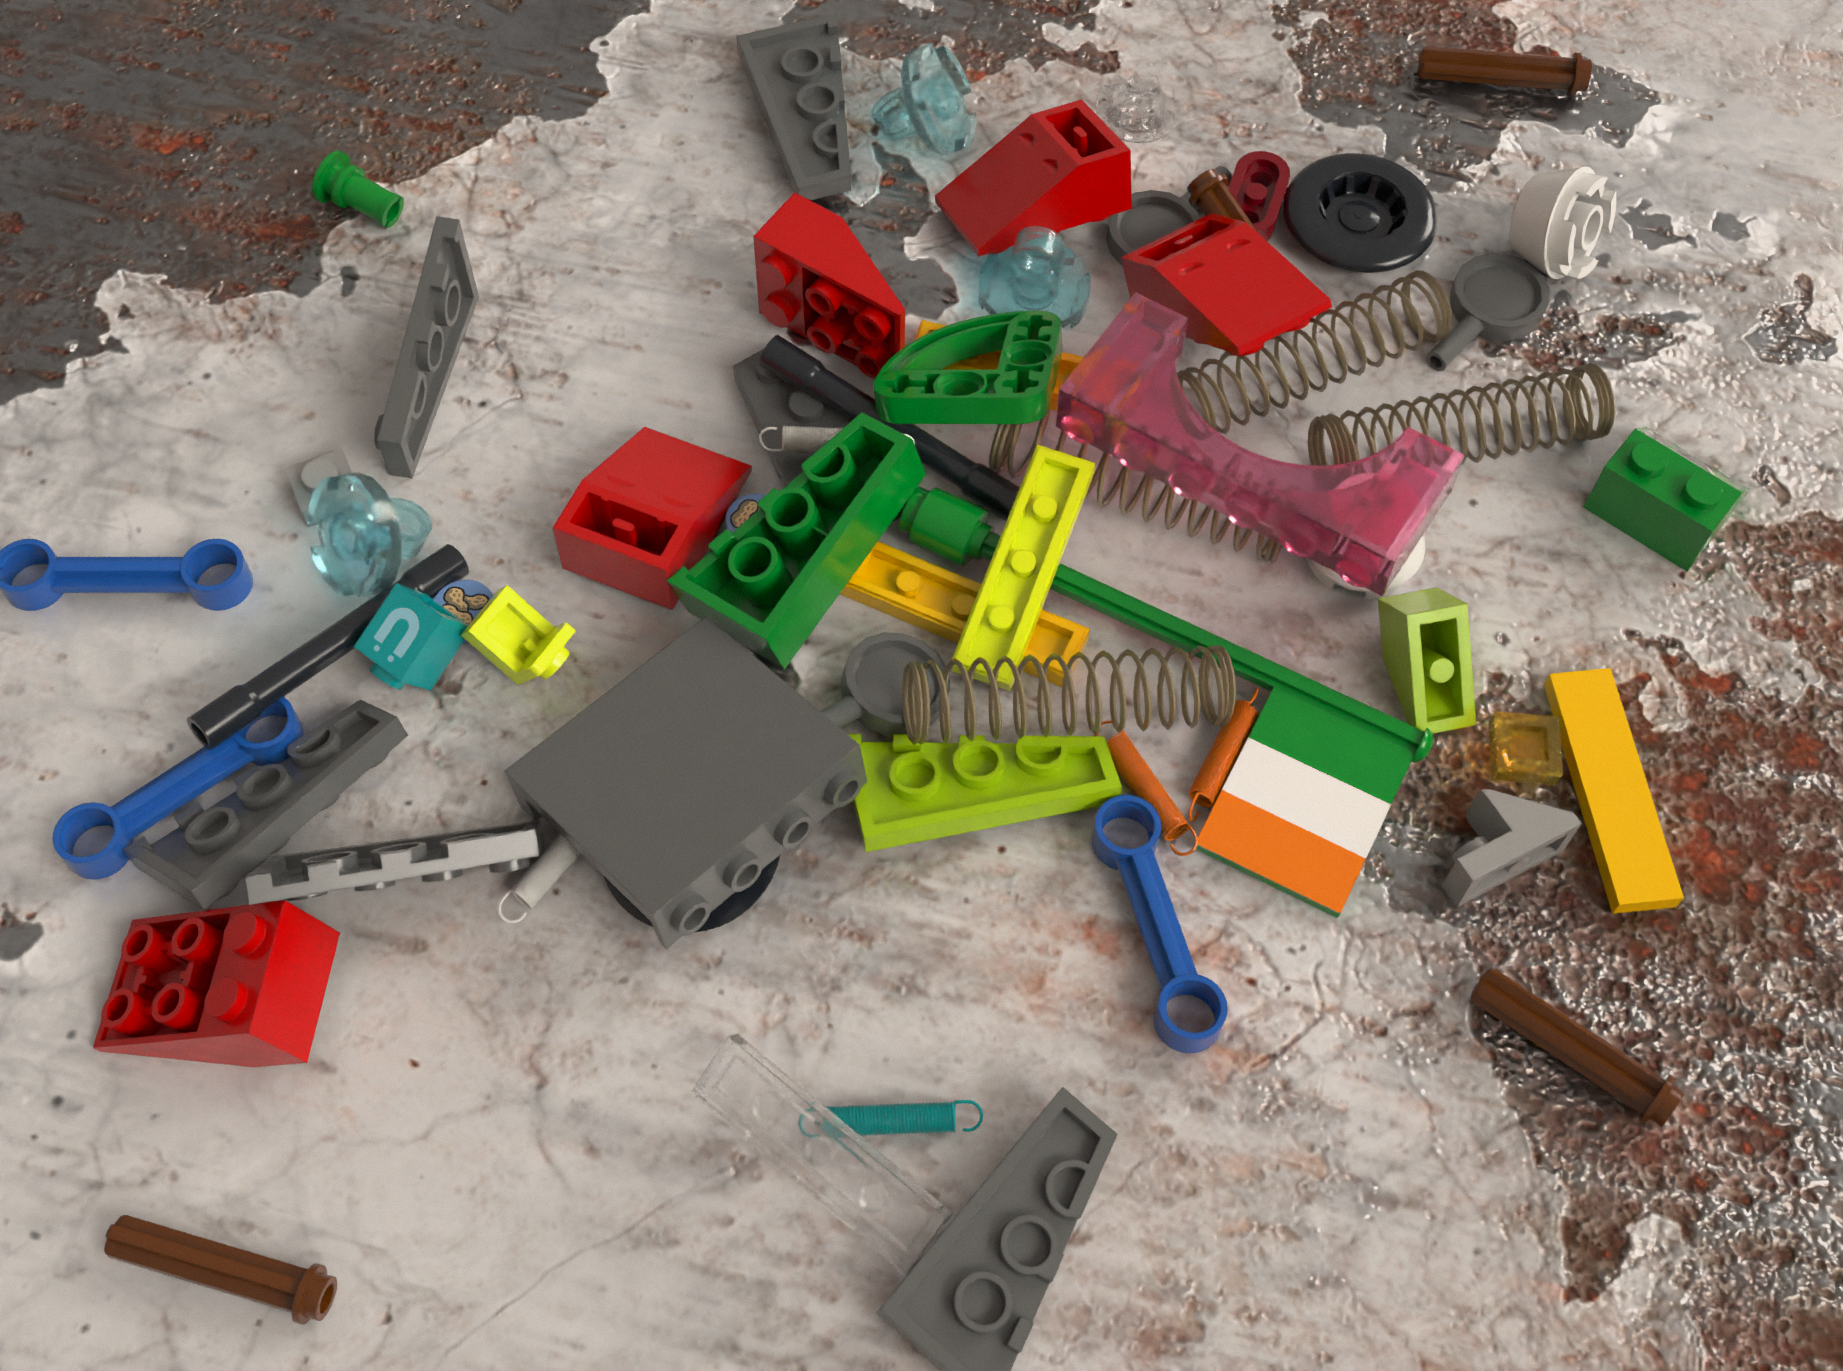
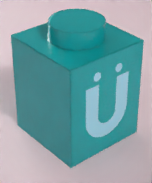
(411, 639)

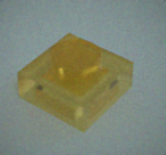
(1525, 748)

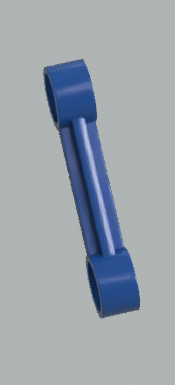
(124, 574)
(167, 794)
(1158, 923)

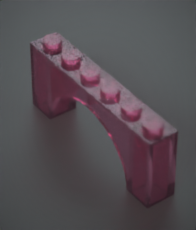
(1344, 516)

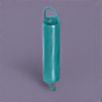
(903, 1117)

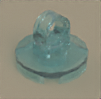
(929, 102)
(1036, 277)
(363, 533)

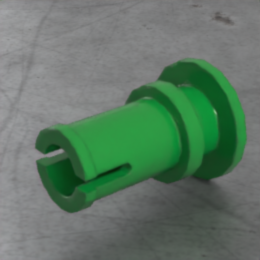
(349, 187)

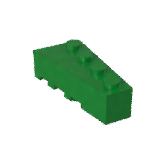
(805, 541)

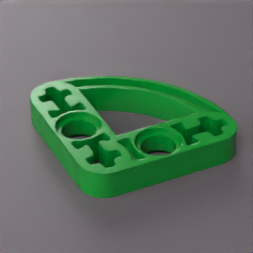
(918, 392)

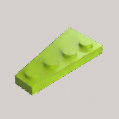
(976, 785)

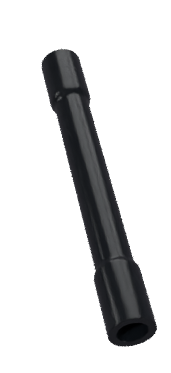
(811, 377)
(247, 701)

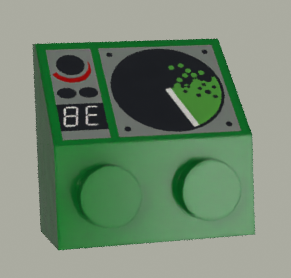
(1664, 497)

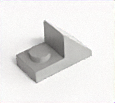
(1510, 841)

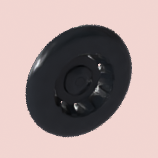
(1345, 212)

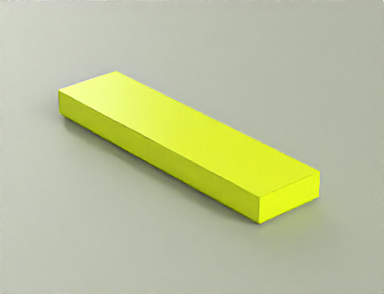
(1024, 563)

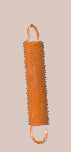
(1223, 755)
(1146, 786)

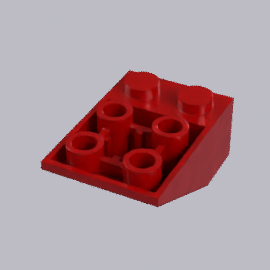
(1045, 173)
(1225, 284)
(826, 286)
(647, 514)
(220, 986)

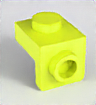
(518, 638)

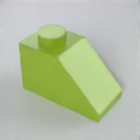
(1429, 658)

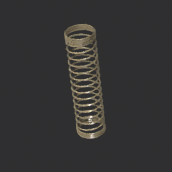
(1346, 445)

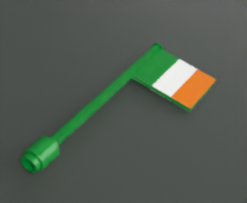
(1312, 769)

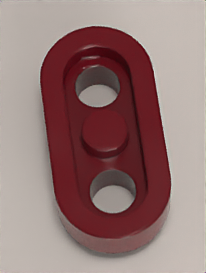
(1260, 188)

